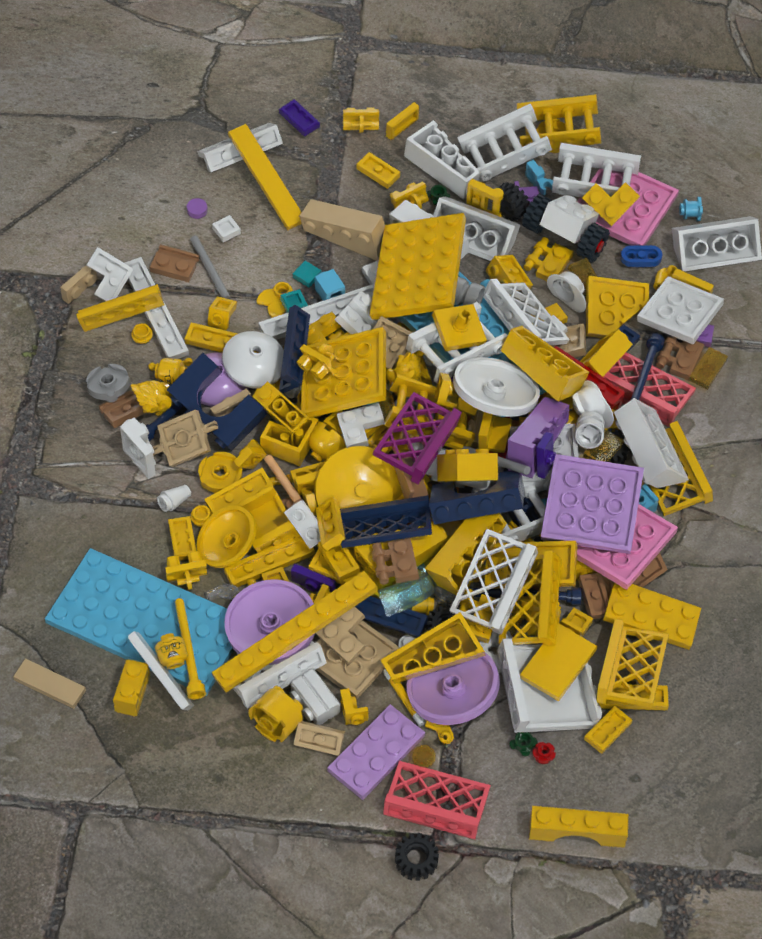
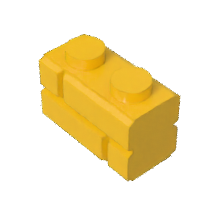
(131, 687)

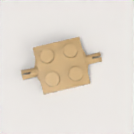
(184, 438)

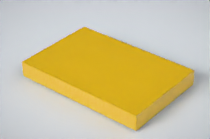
(558, 665)

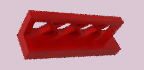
(612, 394)

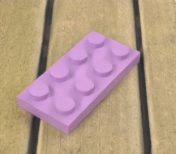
(376, 752)

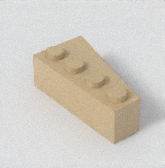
(345, 226)

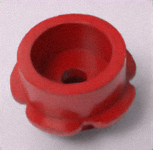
(544, 758)

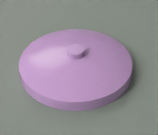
(262, 610)
(455, 692)

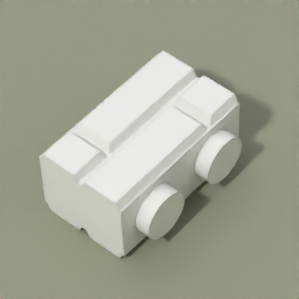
(315, 698)

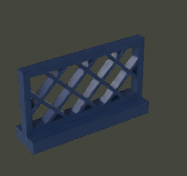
(391, 513)

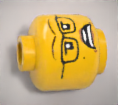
(169, 370)
(171, 651)

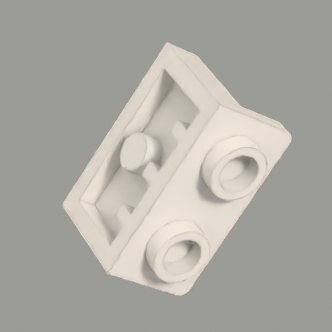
(304, 522)

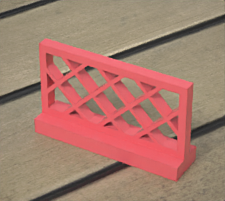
(666, 411)
(433, 814)

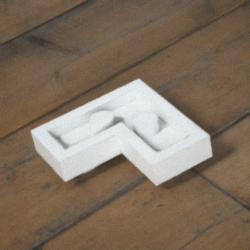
(114, 273)
(356, 421)

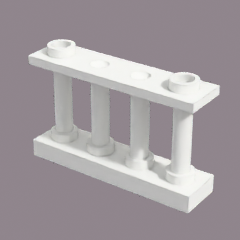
(498, 128)
(595, 158)
(428, 335)
(528, 528)

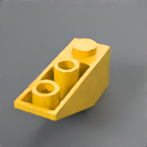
(280, 407)

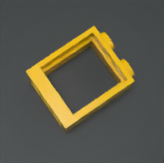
(606, 352)

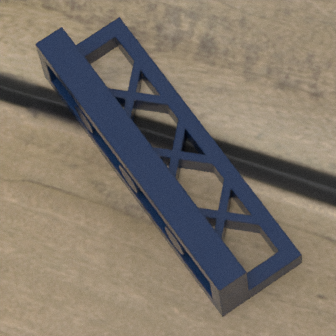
(295, 337)
(407, 621)

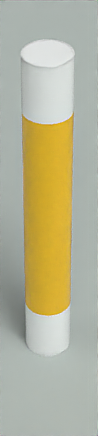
(402, 693)

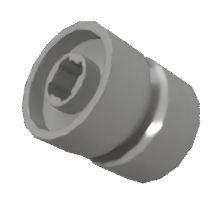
(468, 293)

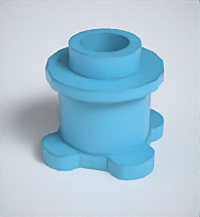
(691, 209)

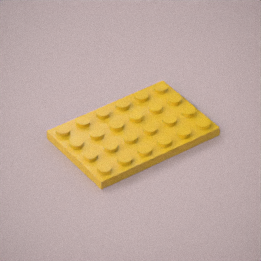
(418, 266)

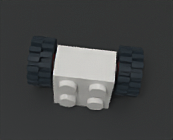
(569, 221)

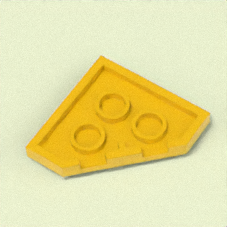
(612, 304)

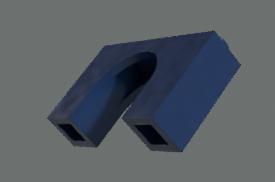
(189, 390)
(504, 496)

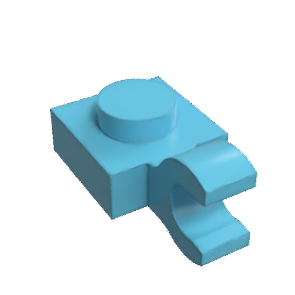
(536, 176)

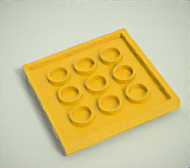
(359, 378)

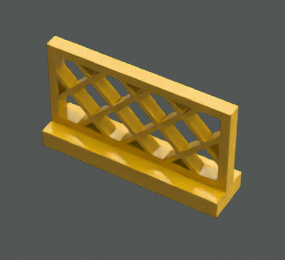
(693, 470)
(547, 606)
(614, 657)

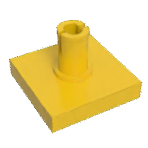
(459, 327)

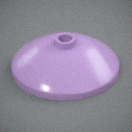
(222, 386)

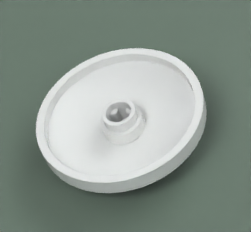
(496, 387)

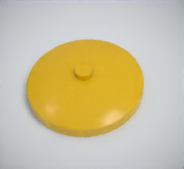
(356, 479)

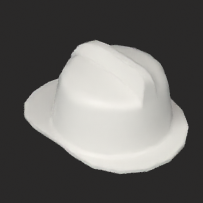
(569, 289)
(591, 399)

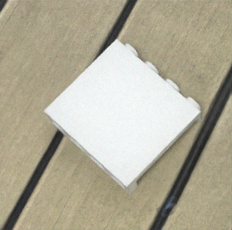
(537, 711)

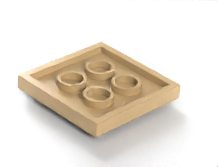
(364, 668)

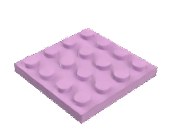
(592, 503)

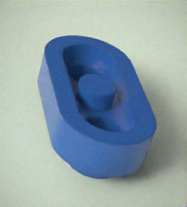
(640, 256)

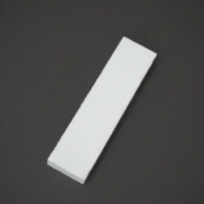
(160, 671)

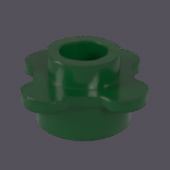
(436, 192)
(523, 737)

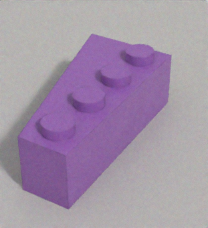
(546, 417)

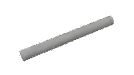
(209, 267)
(505, 463)

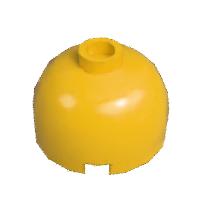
(324, 442)

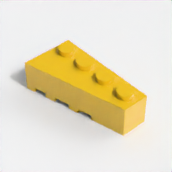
(544, 363)
(455, 557)
(434, 650)

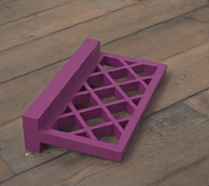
(435, 441)

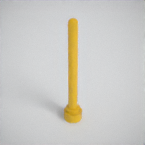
(195, 687)

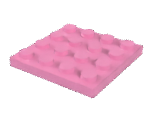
(645, 214)
(649, 539)

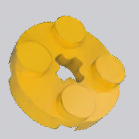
(212, 464)

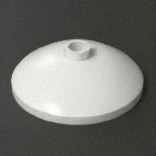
(253, 368)

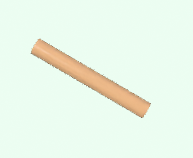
(282, 478)

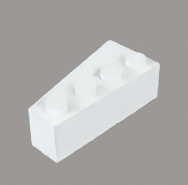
(440, 159)

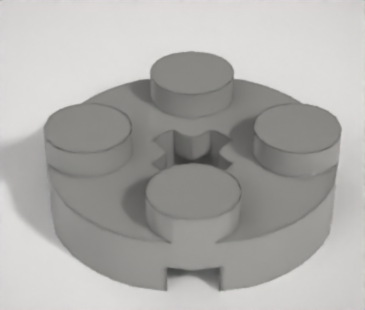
(108, 391)

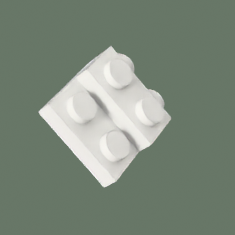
(356, 315)
(137, 446)

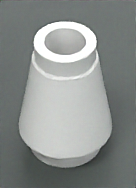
(172, 498)

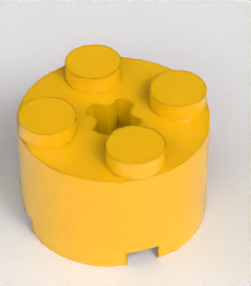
(276, 714)

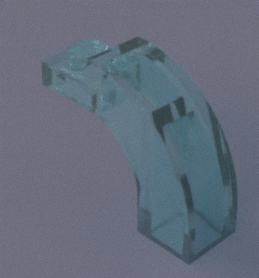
(406, 594)

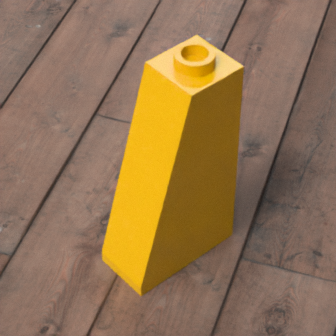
(423, 547)

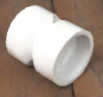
(590, 429)

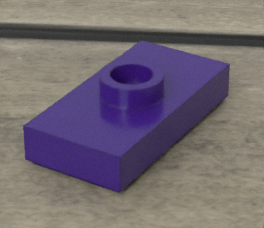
(299, 117)
(545, 455)
(309, 579)

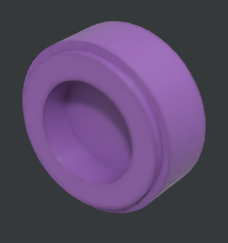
(197, 208)

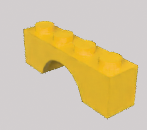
(604, 827)

